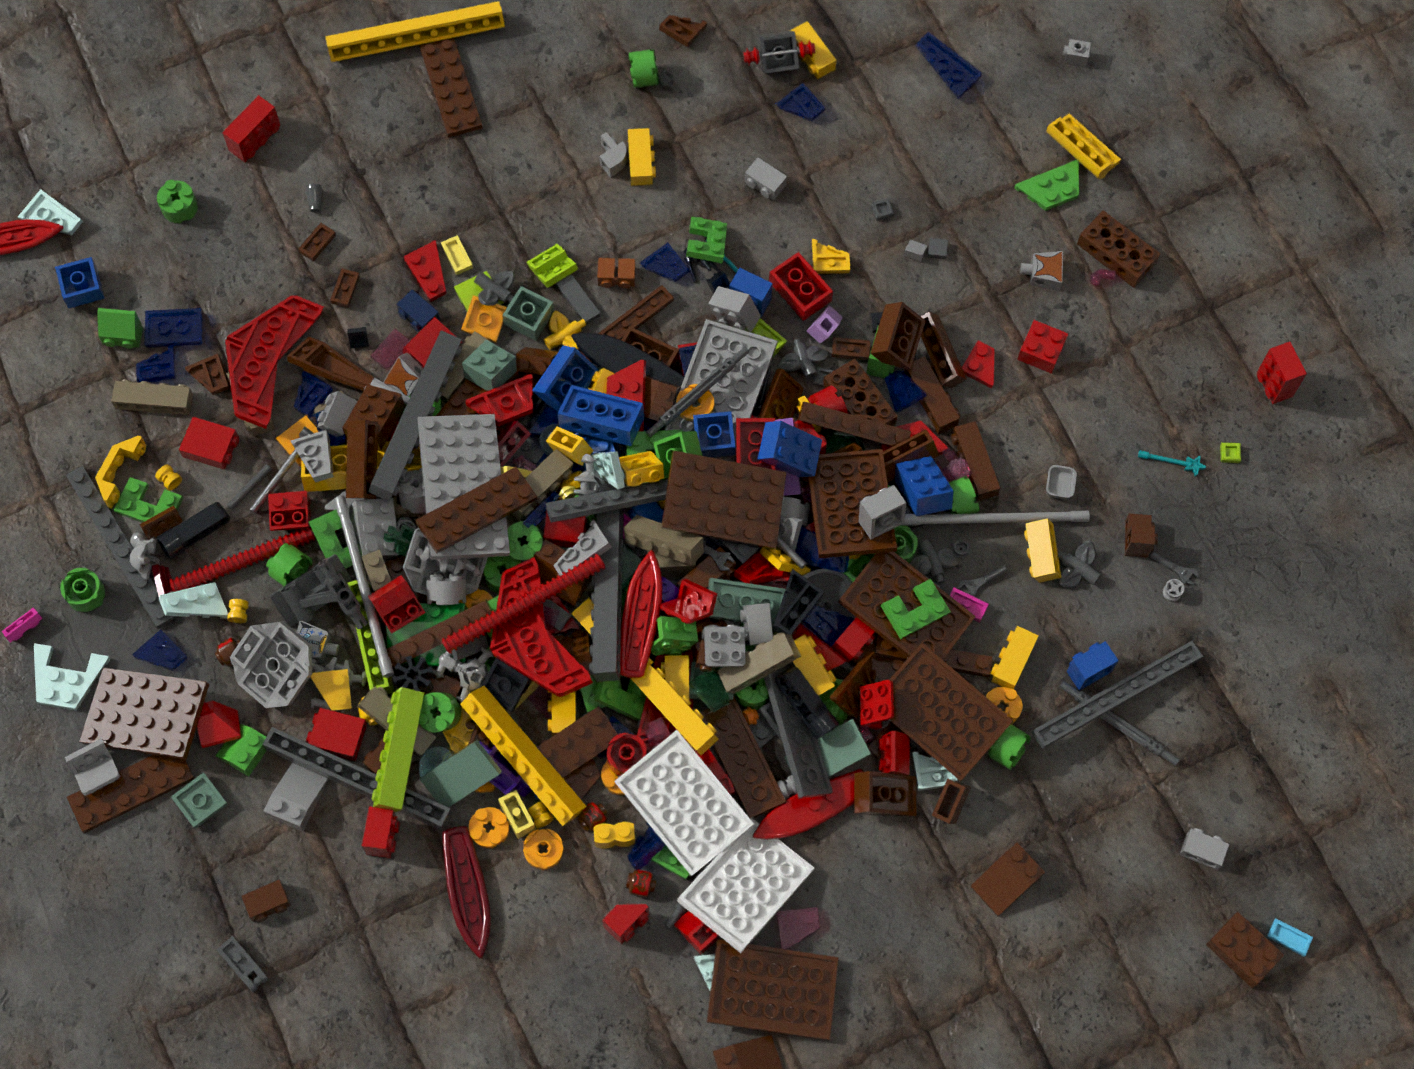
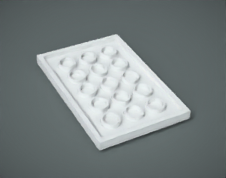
(684, 802)
(745, 887)

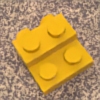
(641, 468)

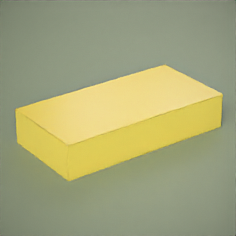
(456, 255)

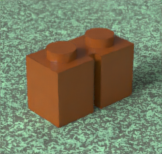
(606, 272)

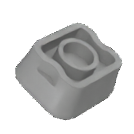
(1061, 482)

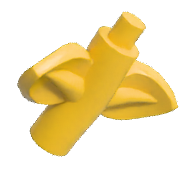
(562, 331)

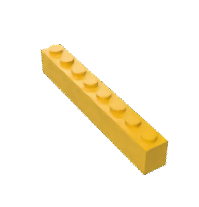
(523, 755)

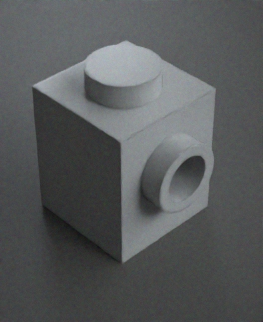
(1077, 52)

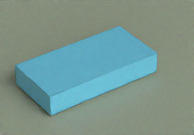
(1289, 937)

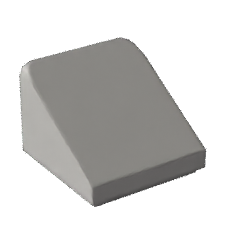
(915, 250)

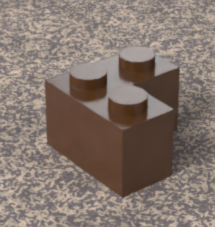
(1139, 535)

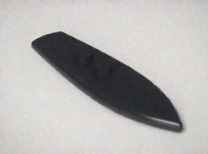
(616, 355)

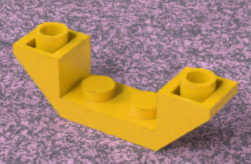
(131, 448)

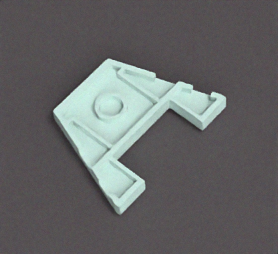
(63, 686)

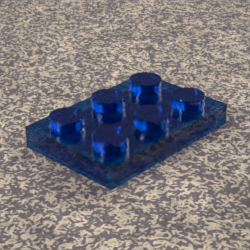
(173, 327)

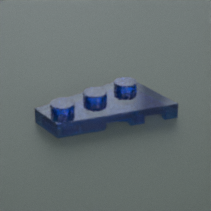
(808, 551)

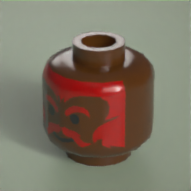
(225, 650)
(592, 816)
(641, 883)

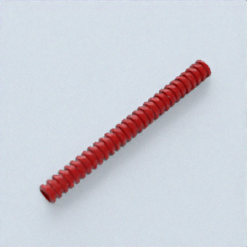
(241, 560)
(523, 603)

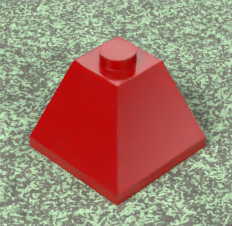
(218, 724)

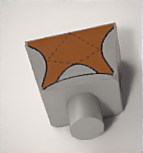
(1045, 270)
(404, 374)

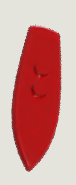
(25, 234)
(640, 617)
(806, 813)

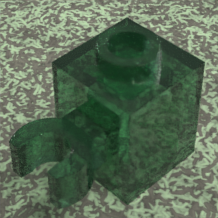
(402, 538)

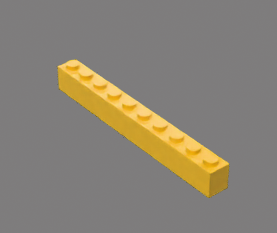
(415, 31)
(664, 696)

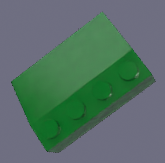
(433, 615)

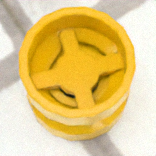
(168, 477)
(238, 611)
(540, 815)

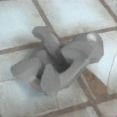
(140, 556)

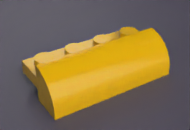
(1083, 145)

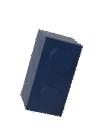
(416, 310)

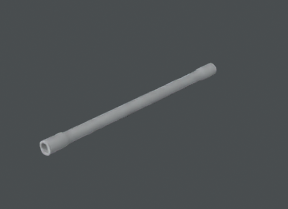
(1072, 516)
(384, 659)

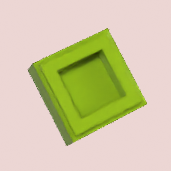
(1230, 452)

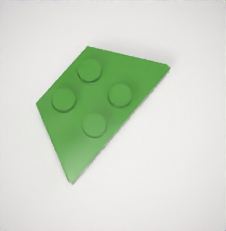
(1053, 186)

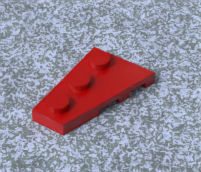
(427, 270)

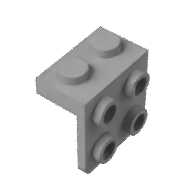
(724, 646)
(93, 767)

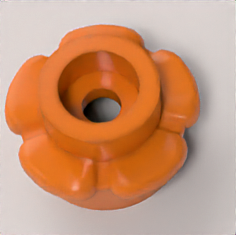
(751, 716)

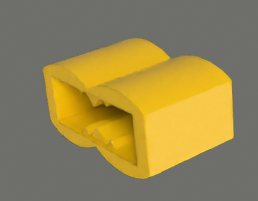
(609, 835)

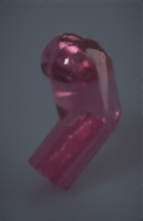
(1101, 274)

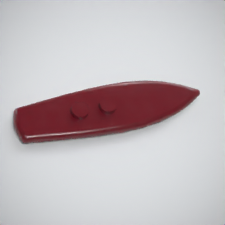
(466, 888)

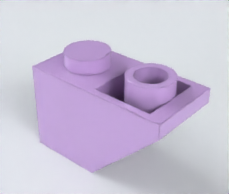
(825, 324)

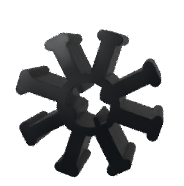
(419, 670)

